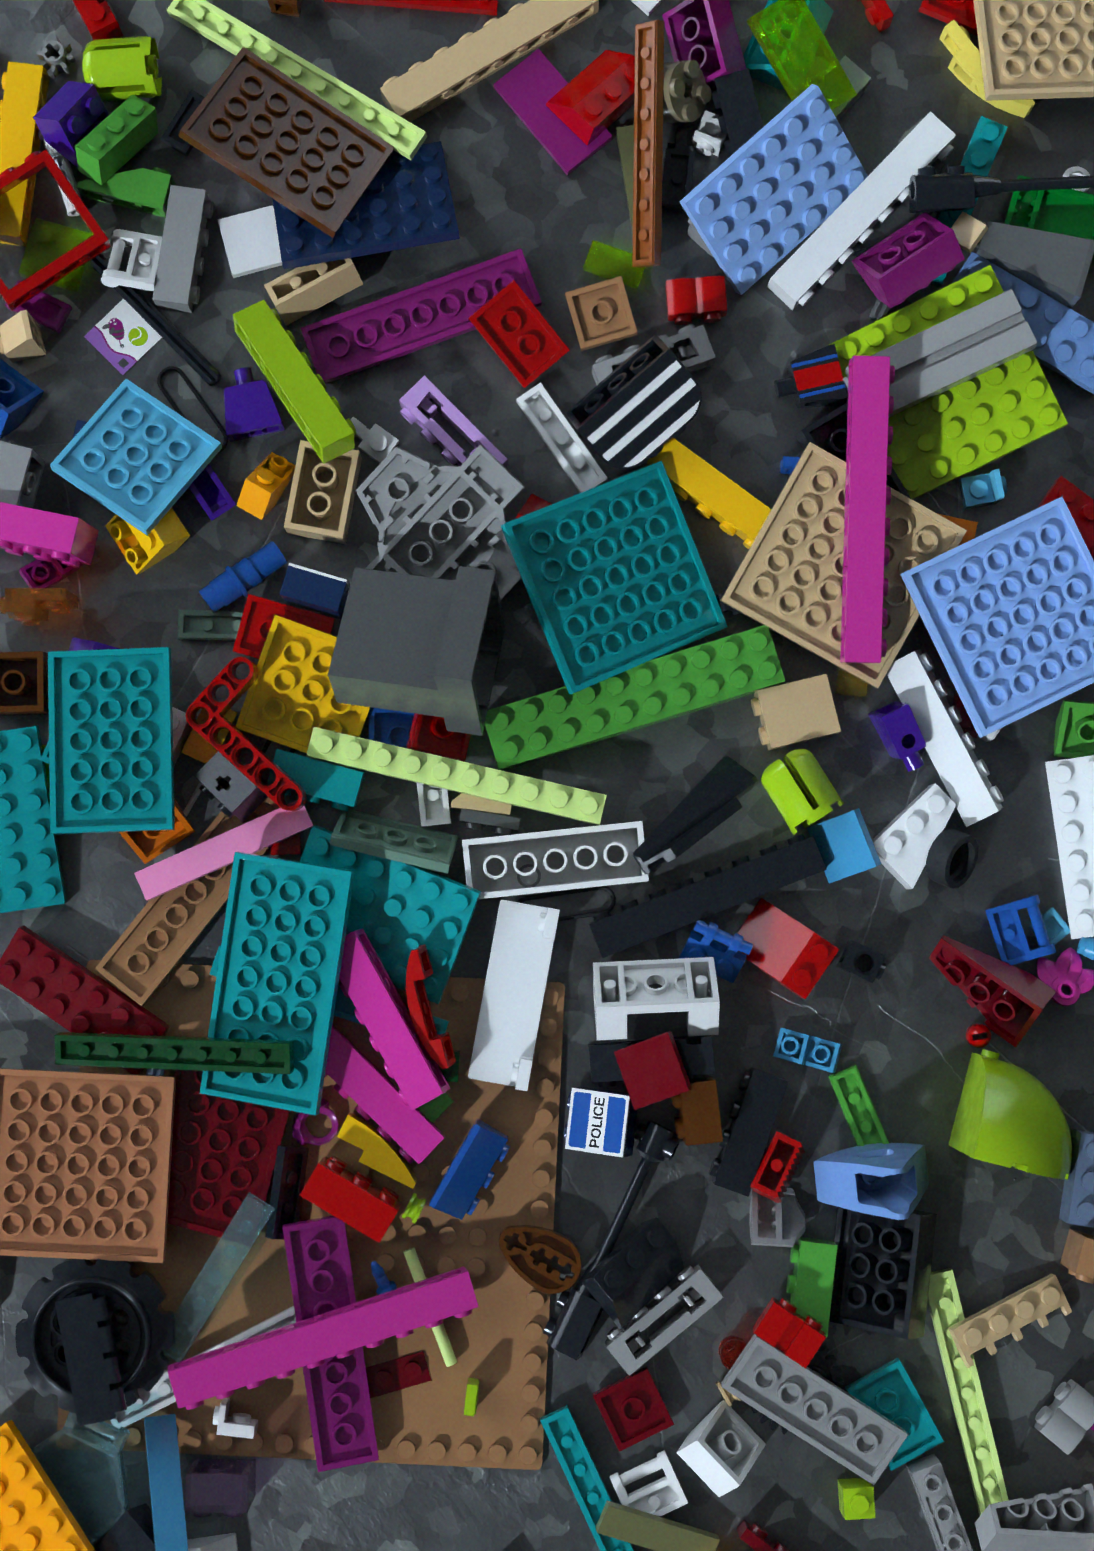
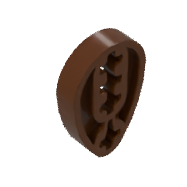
(536, 1273)

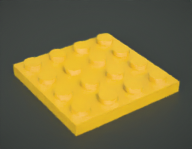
(296, 689)

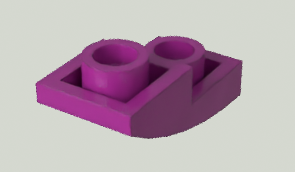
(46, 574)

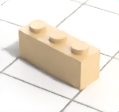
(312, 287)

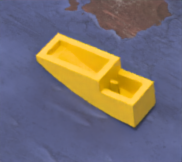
(377, 1152)

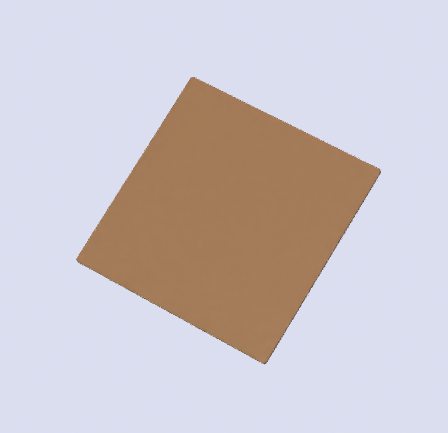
(495, 1344)

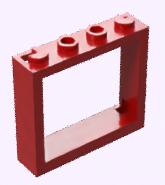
(70, 260)

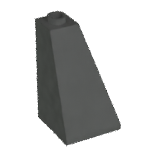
(1040, 258)

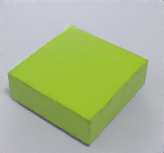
(471, 1397)

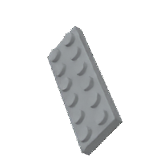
(814, 1409)

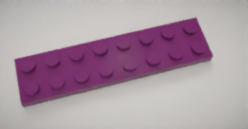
(412, 317)
(339, 1387)

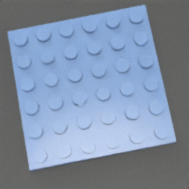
(1012, 615)

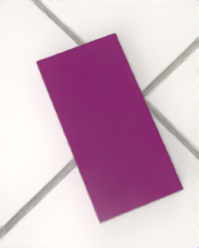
(526, 92)

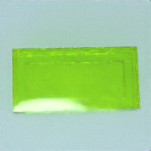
(612, 263)

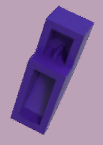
(211, 493)

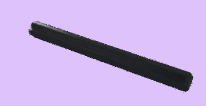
(162, 327)

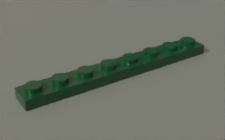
(174, 1053)

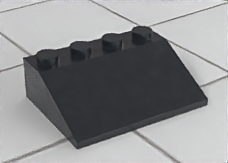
(883, 1272)

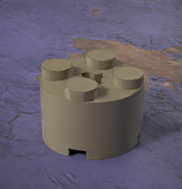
(684, 92)

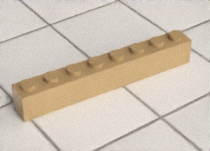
(481, 54)

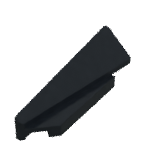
(696, 815)

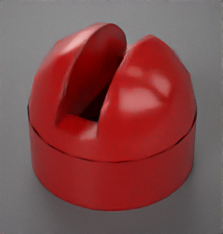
(978, 1029)

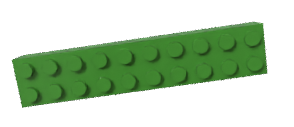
(634, 698)

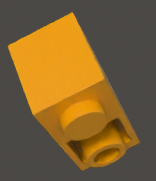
(265, 485)

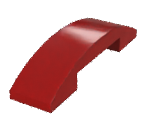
(439, 1045)

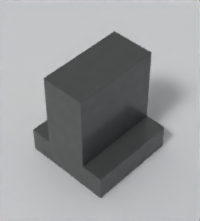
(420, 645)

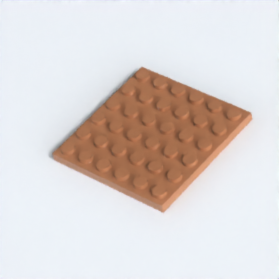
(85, 1164)

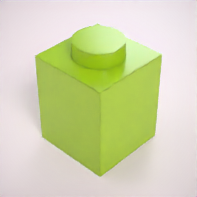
(856, 1499)

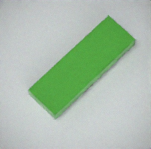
(857, 1106)

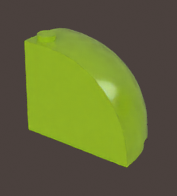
(1011, 1119)

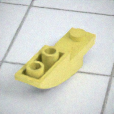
(968, 69)

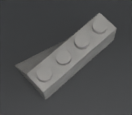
(1040, 1523)

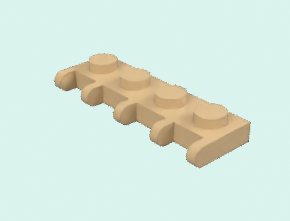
(1008, 1317)

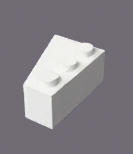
(908, 837)

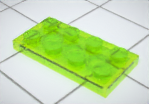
(800, 51)

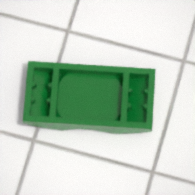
(1053, 211)

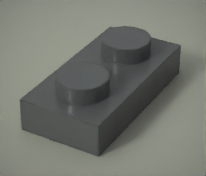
(476, 820)

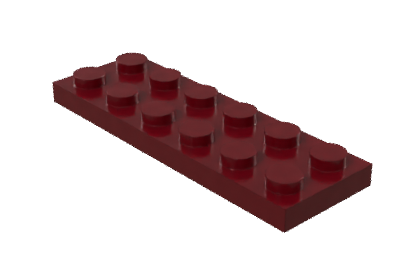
(71, 991)

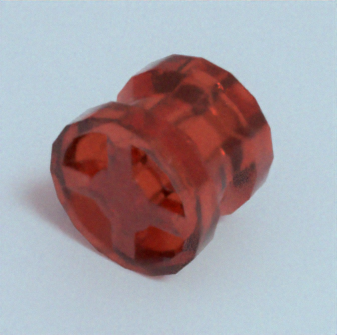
(729, 1357)

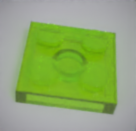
(47, 244)

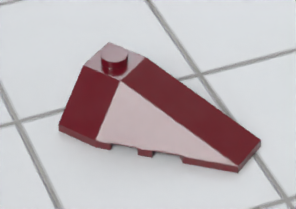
(1000, 991)

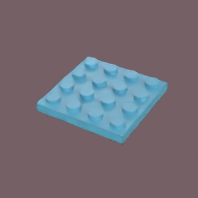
(136, 456)

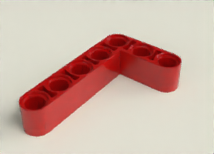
(238, 741)

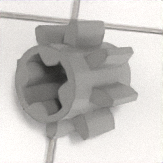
(54, 48)

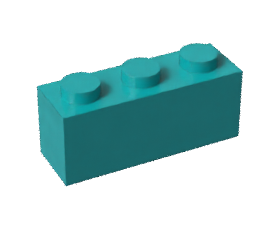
(321, 779)

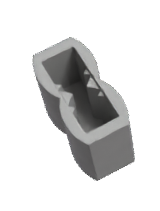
(1067, 1417)

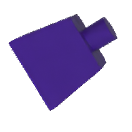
(250, 408)
(893, 724)

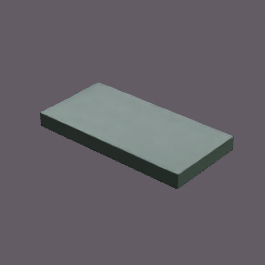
(394, 840)

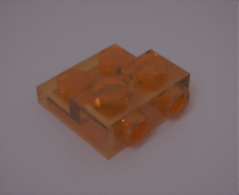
(33, 604)

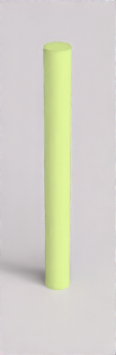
(439, 1331)

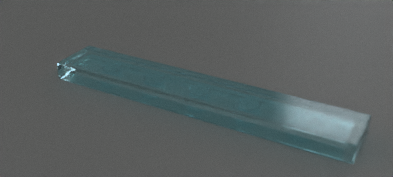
(218, 1273)

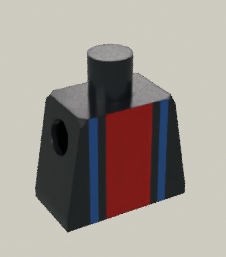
(814, 380)

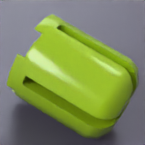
(123, 67)
(799, 788)

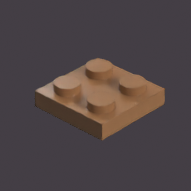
(601, 313)

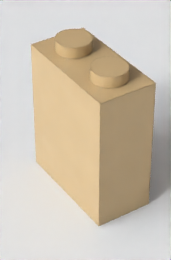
(796, 712)

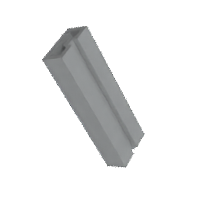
(957, 350)

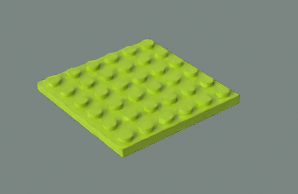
(970, 421)

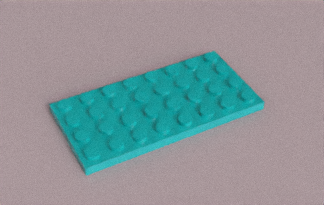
(280, 974)

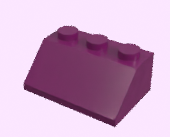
(705, 34)
(909, 259)

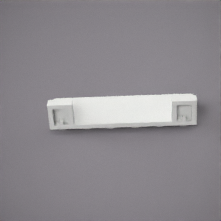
(513, 994)

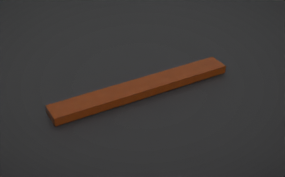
(648, 143)

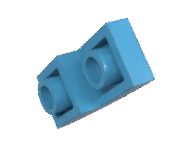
(807, 1050)

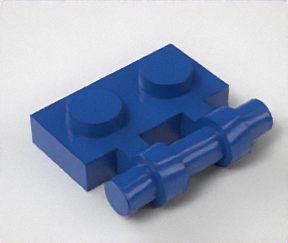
(726, 958)

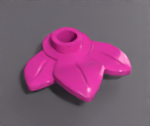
(1065, 972)

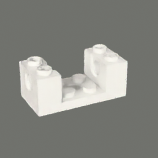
(686, 986)

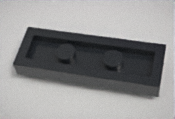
(286, 1188)

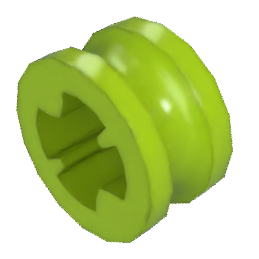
(414, 1208)

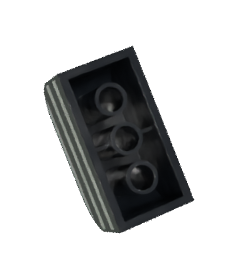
(638, 406)

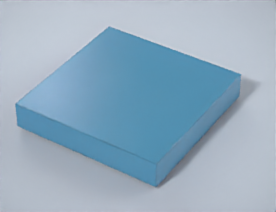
(845, 845)

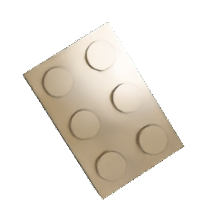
(322, 495)

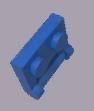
(1010, 934)

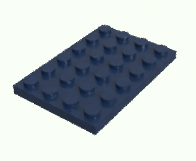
(400, 210)

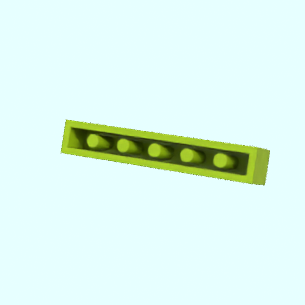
(294, 381)

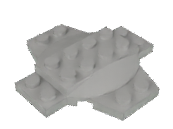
(441, 516)

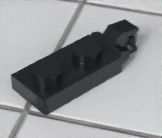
(677, 171)

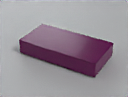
(46, 310)

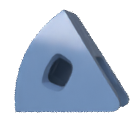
(874, 1179)

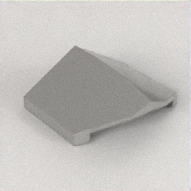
(775, 1222)

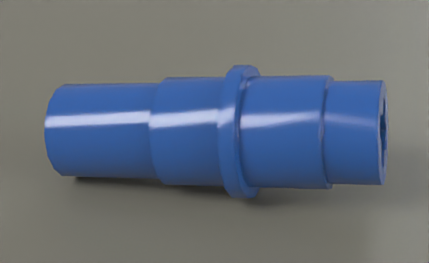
(242, 577)

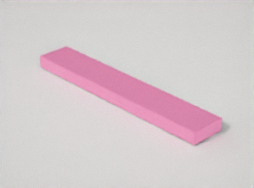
(220, 850)

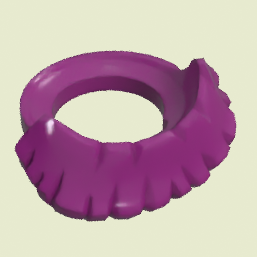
(301, 1131)

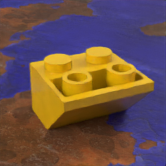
(144, 550)

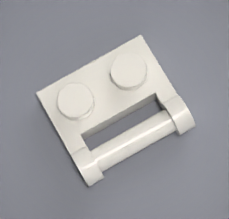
(142, 261)
(657, 1497)

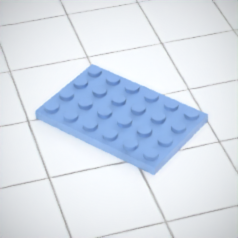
(775, 189)

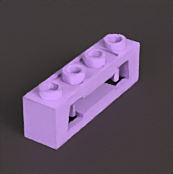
(419, 399)

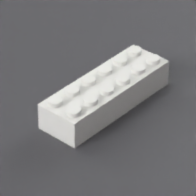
(564, 857)

